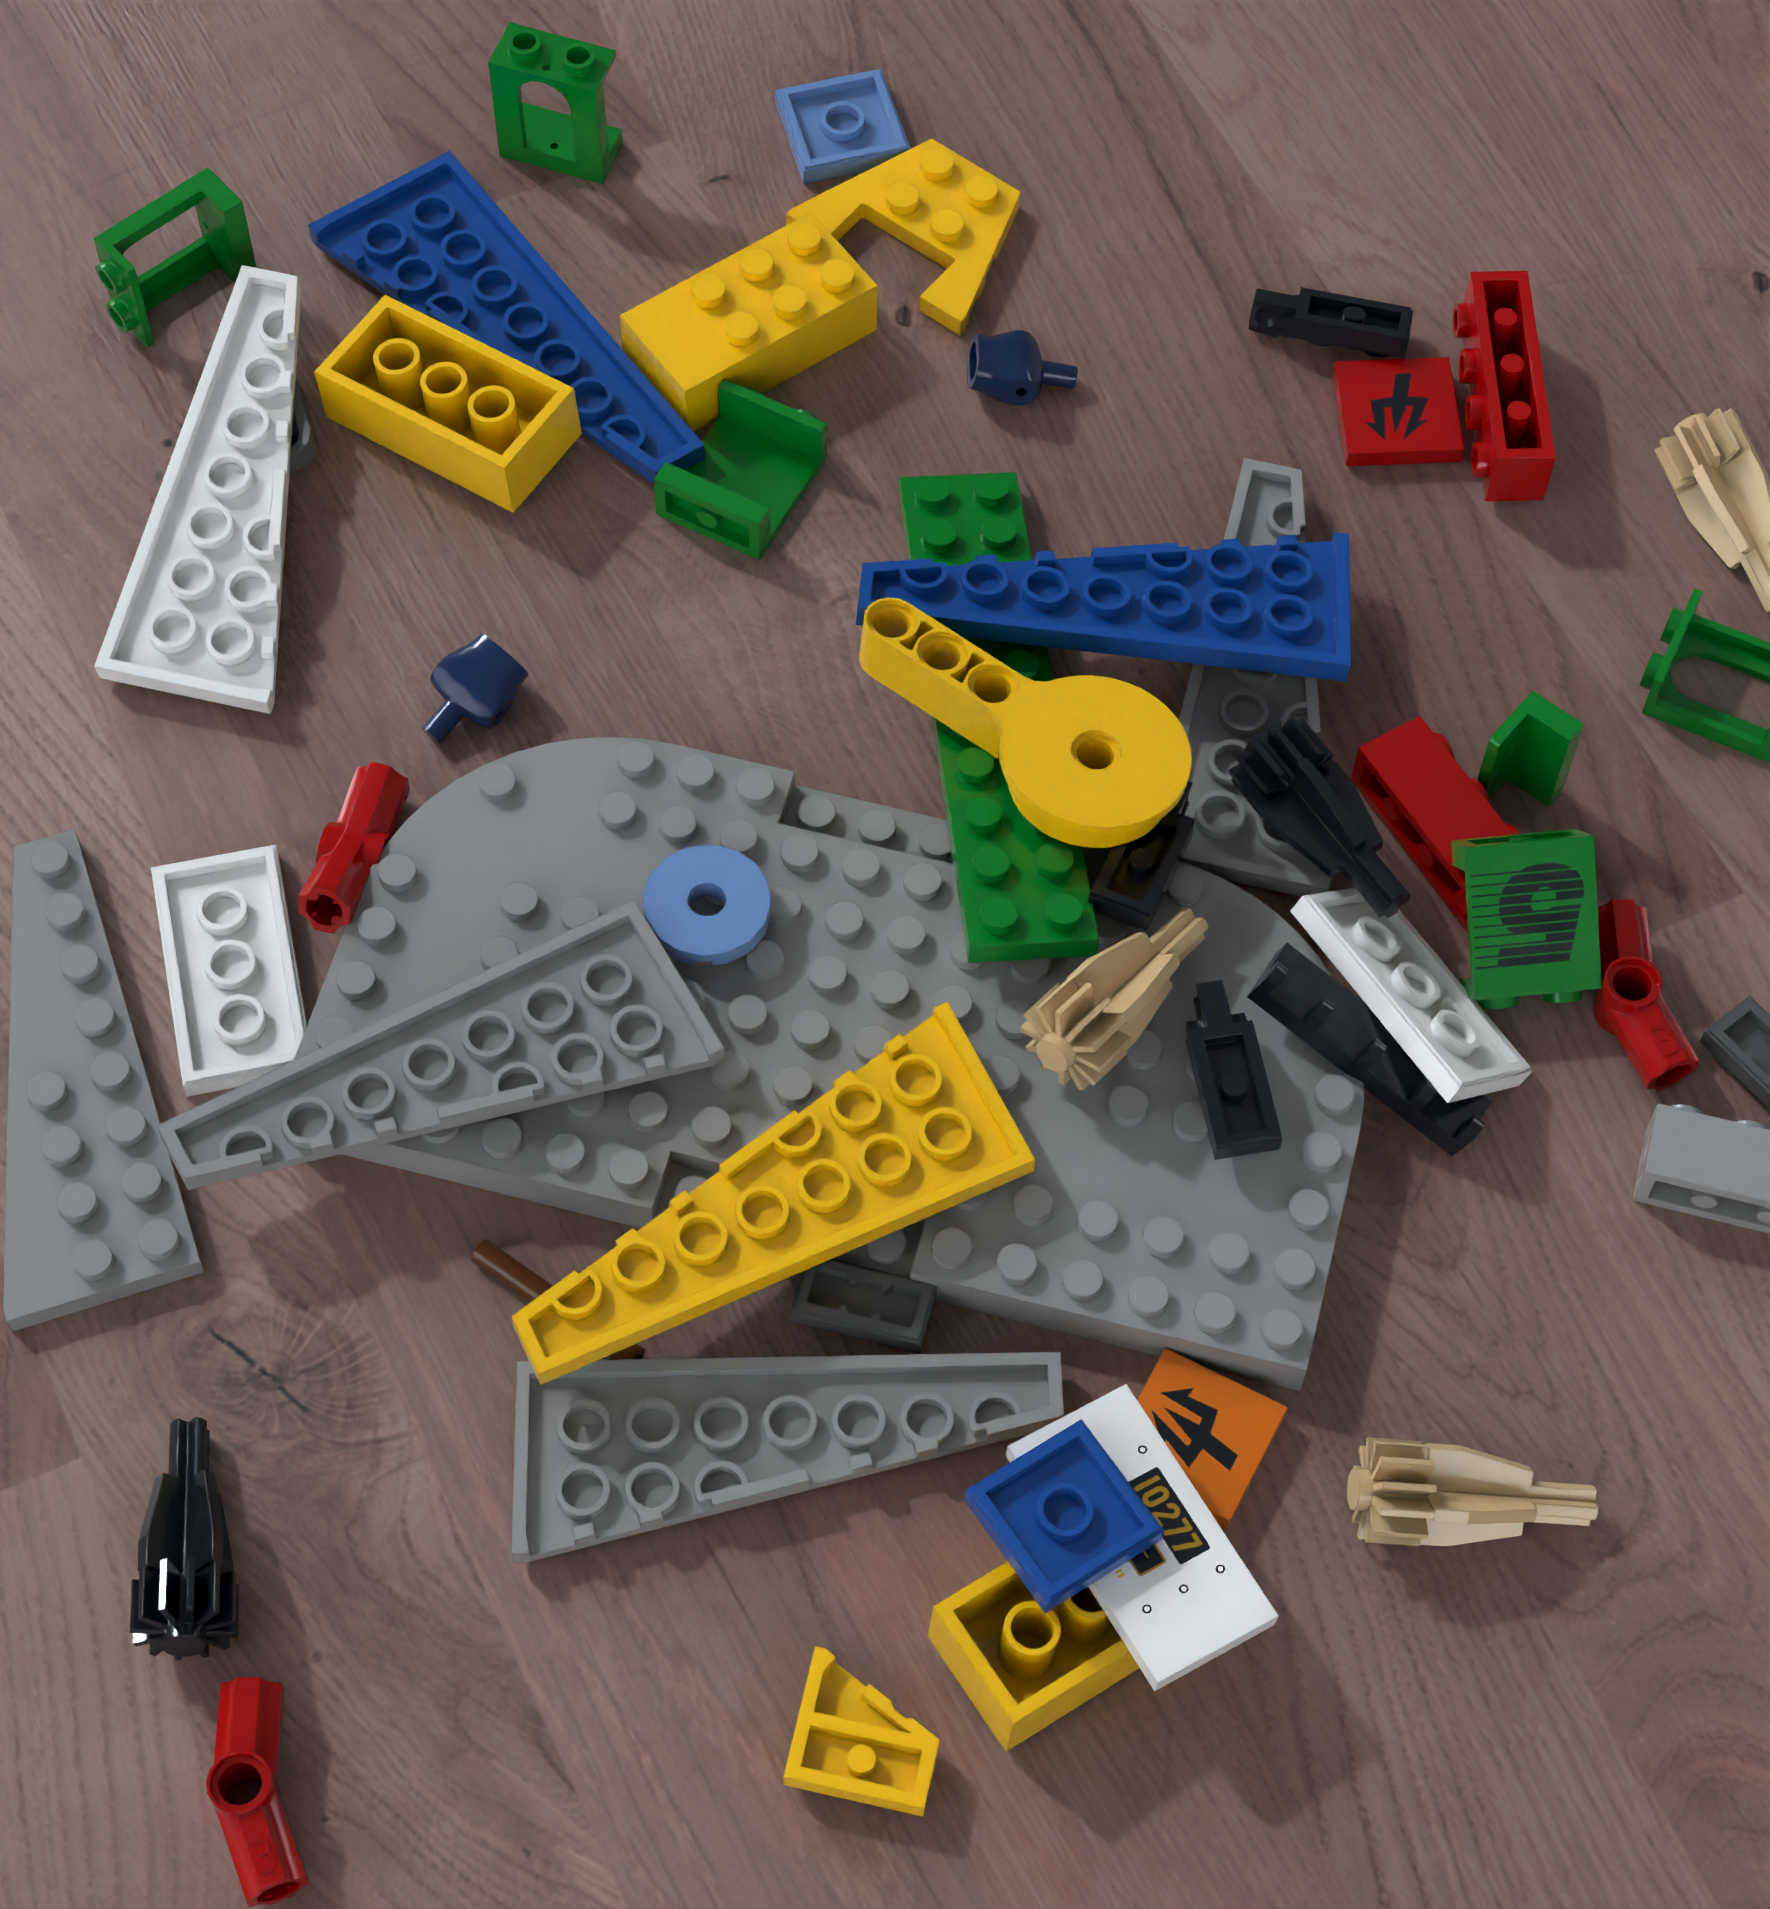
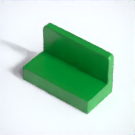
(1532, 750)

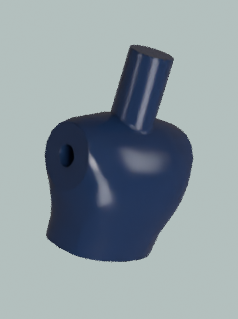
(1012, 368)
(476, 684)

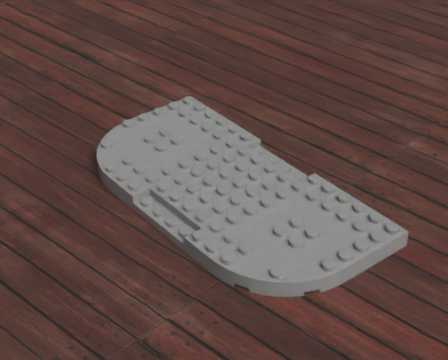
(1127, 1212)

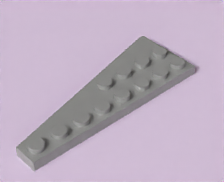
(525, 1034)

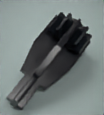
(1316, 809)
(185, 1556)

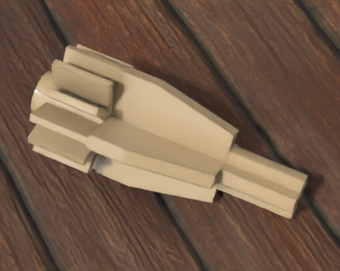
(1723, 491)
(1108, 1001)
(1453, 1495)

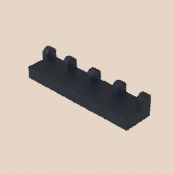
(1360, 1046)

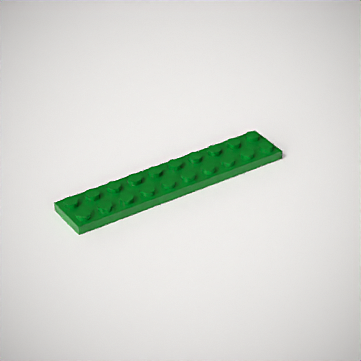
(1014, 884)

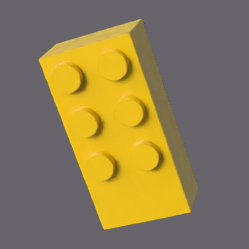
(751, 319)
(449, 403)
(1022, 1662)

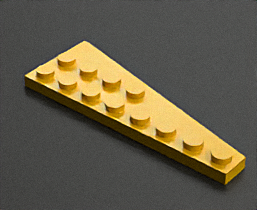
(853, 1166)

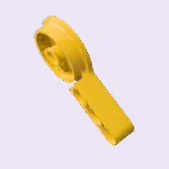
(1078, 752)

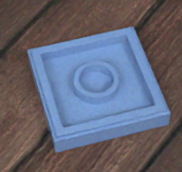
(841, 125)

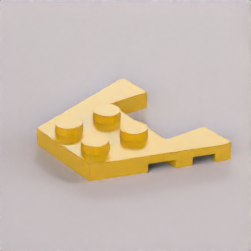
(937, 208)

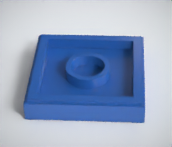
(1063, 1515)

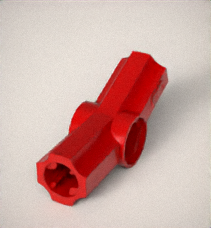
(353, 846)
(1645, 1025)
(255, 1831)

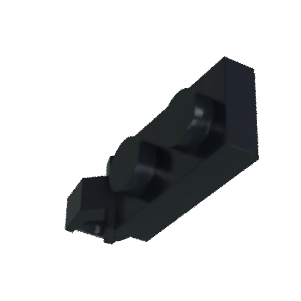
(1333, 320)
(1142, 870)
(1230, 1077)

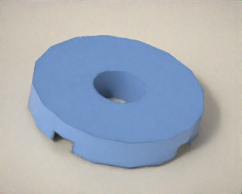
(707, 872)

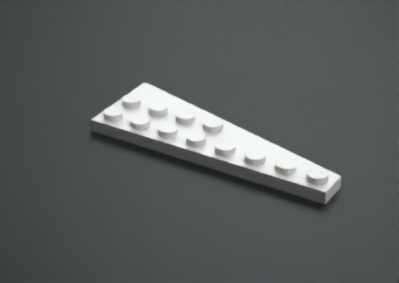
(210, 563)

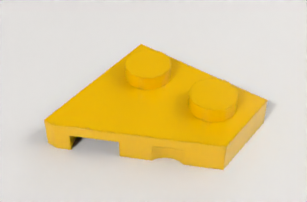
(857, 1744)

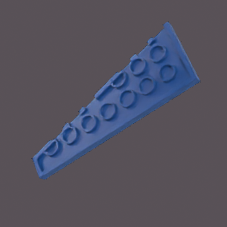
(460, 260)
(1217, 606)

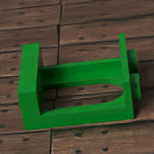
(543, 137)
(223, 245)
(1703, 638)

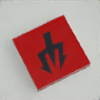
(1397, 411)

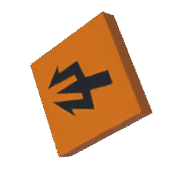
(1211, 1428)

